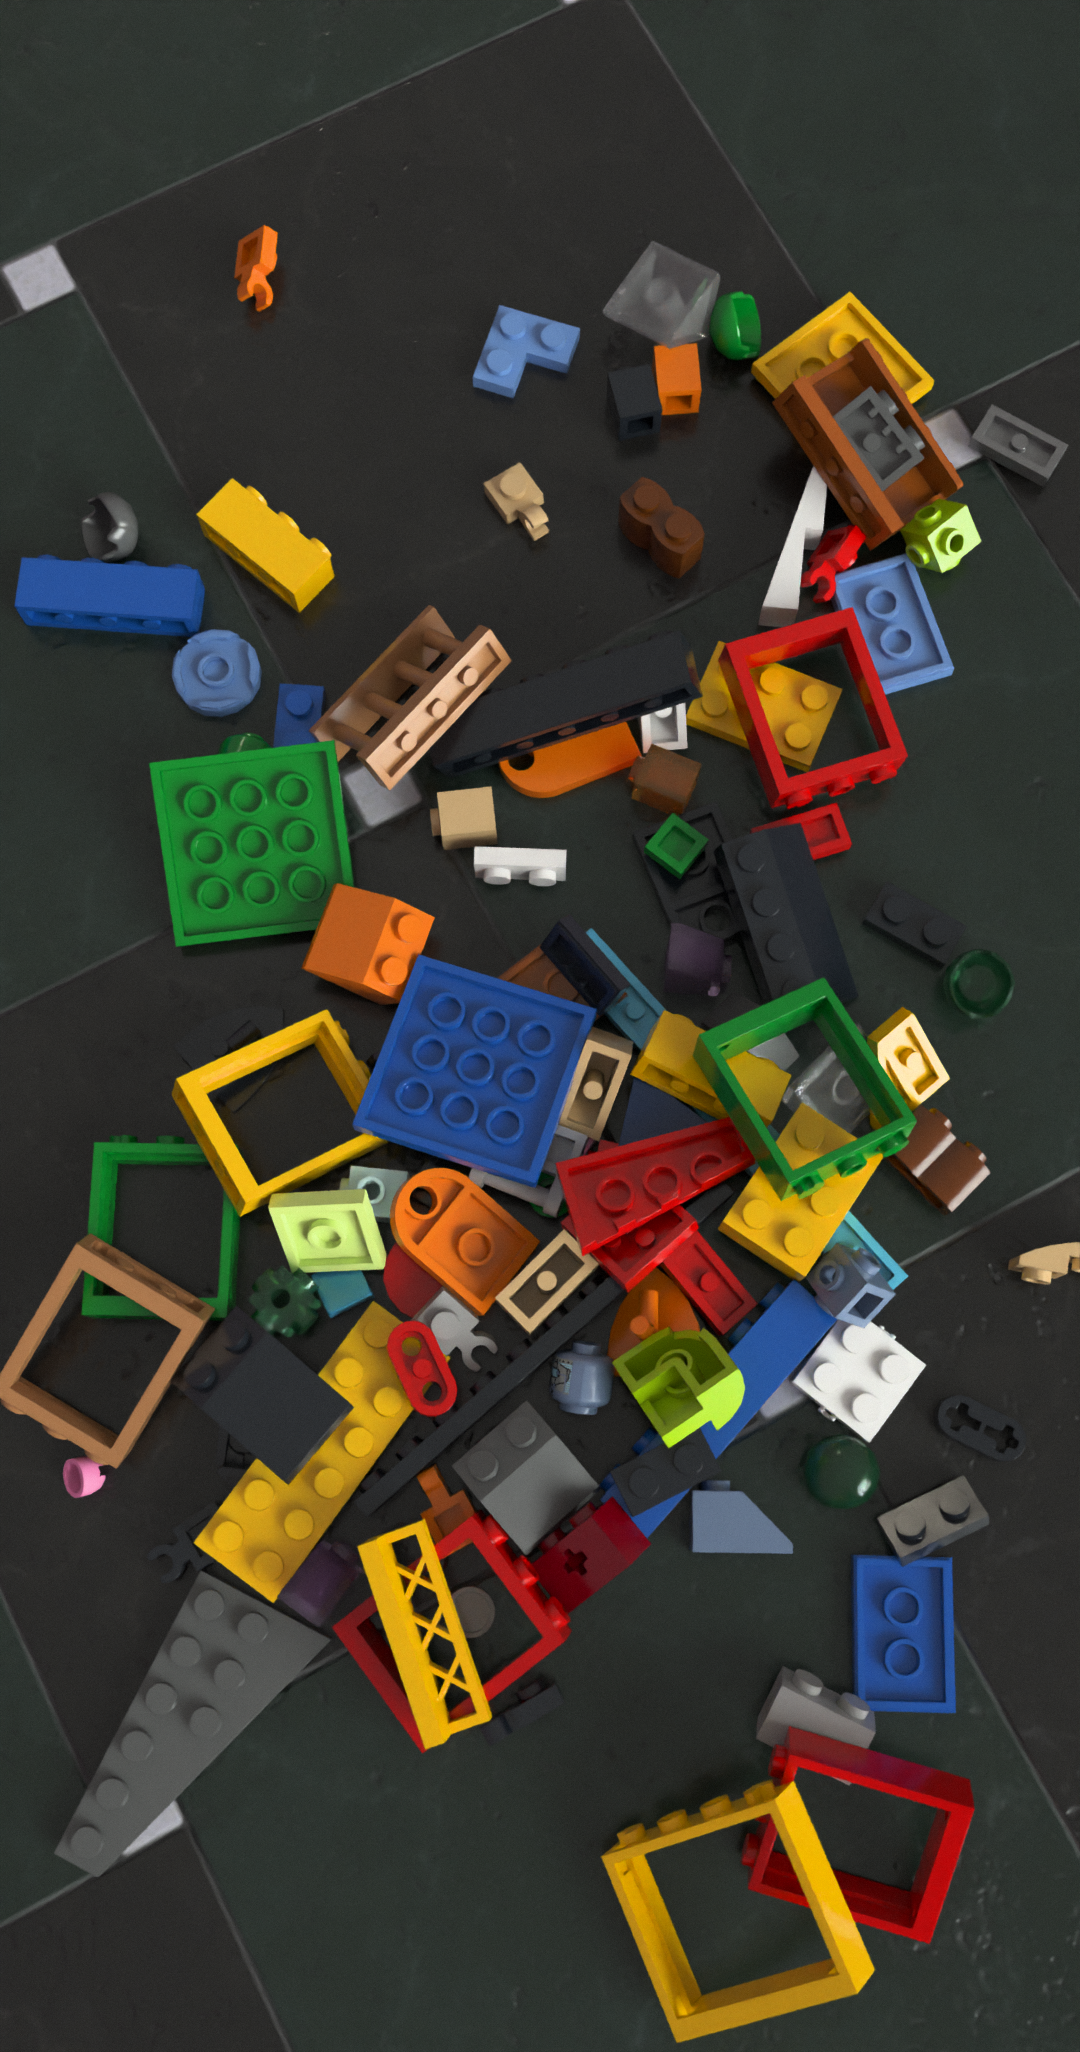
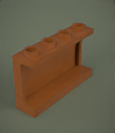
(809, 411)

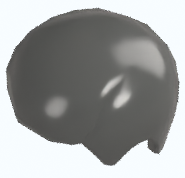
(110, 529)

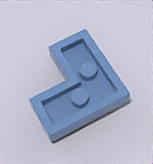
(520, 339)

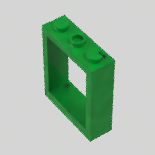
(775, 1018)
(166, 1151)

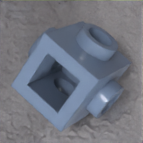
(850, 1285)

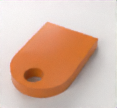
(574, 762)
(463, 1238)

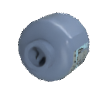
(582, 1378)

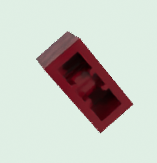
(590, 1554)

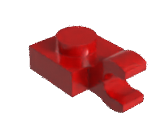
(833, 554)

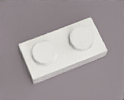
(502, 864)

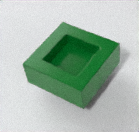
(676, 845)

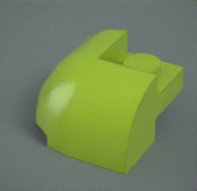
(682, 1381)

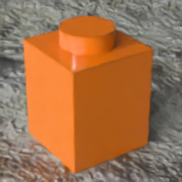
(677, 378)

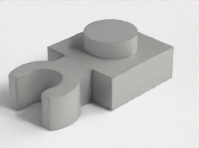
(453, 1326)

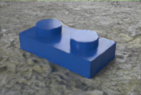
(297, 712)

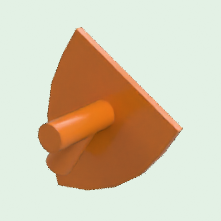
(647, 1310)

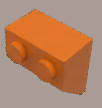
(367, 943)

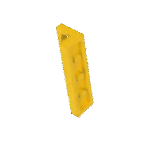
(406, 1638)

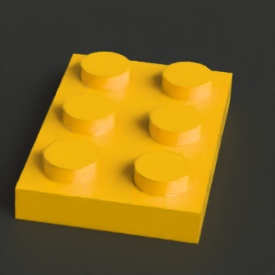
(793, 703)

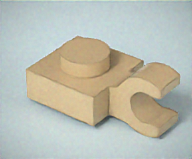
(519, 497)

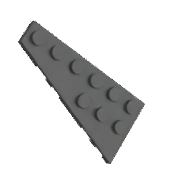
(202, 1690)

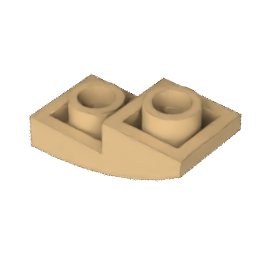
(1047, 1262)

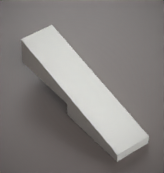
(805, 533)

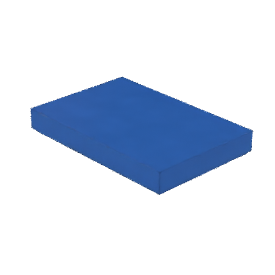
(903, 1633)

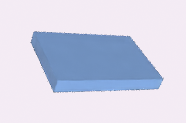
(895, 622)

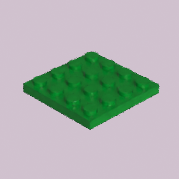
(251, 840)

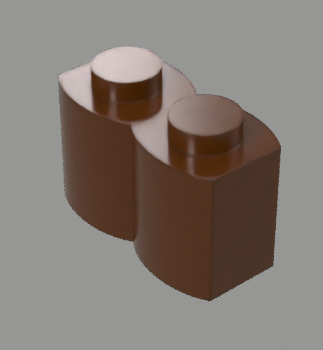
(659, 526)
(938, 1162)

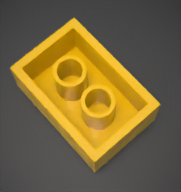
(796, 1230)

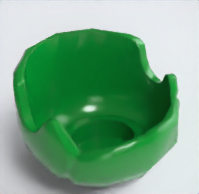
(736, 326)

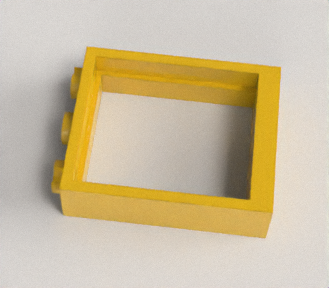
(226, 1161)

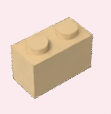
(546, 1282)

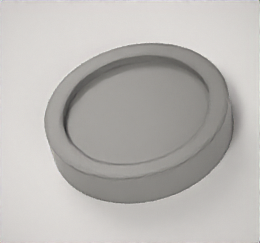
(474, 1610)

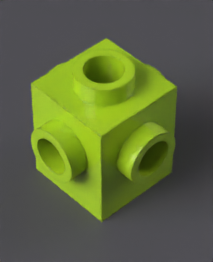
(940, 535)

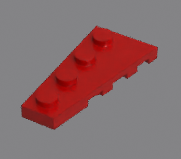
(643, 1179)

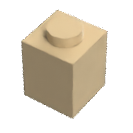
(465, 818)

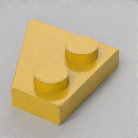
(907, 1059)

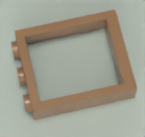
(141, 1286)

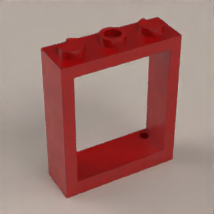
(792, 641)
(518, 1576)
(869, 1902)

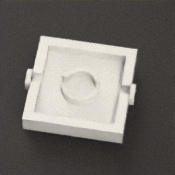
(857, 1376)

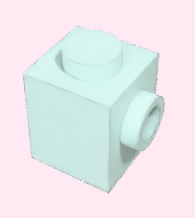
(380, 1187)

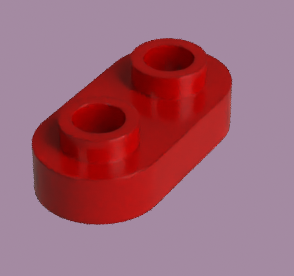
(423, 1368)

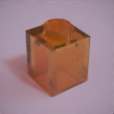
(664, 780)

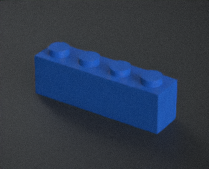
(110, 596)

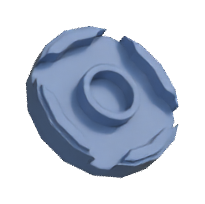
(216, 673)

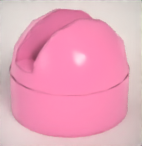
(82, 1476)

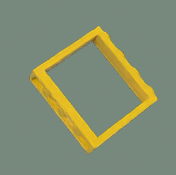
(685, 2007)

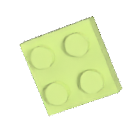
(328, 1230)

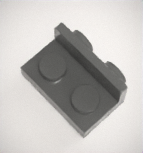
(879, 438)

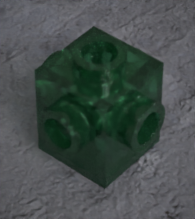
(299, 1312)

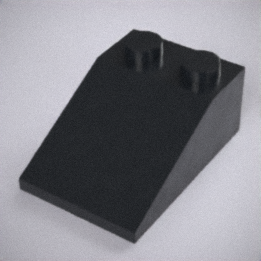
(262, 1394)

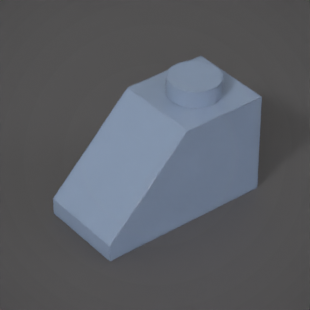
(731, 1523)

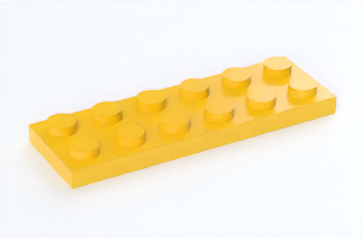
(272, 1526)

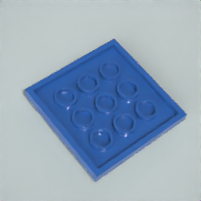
(475, 1070)

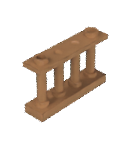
(427, 712)

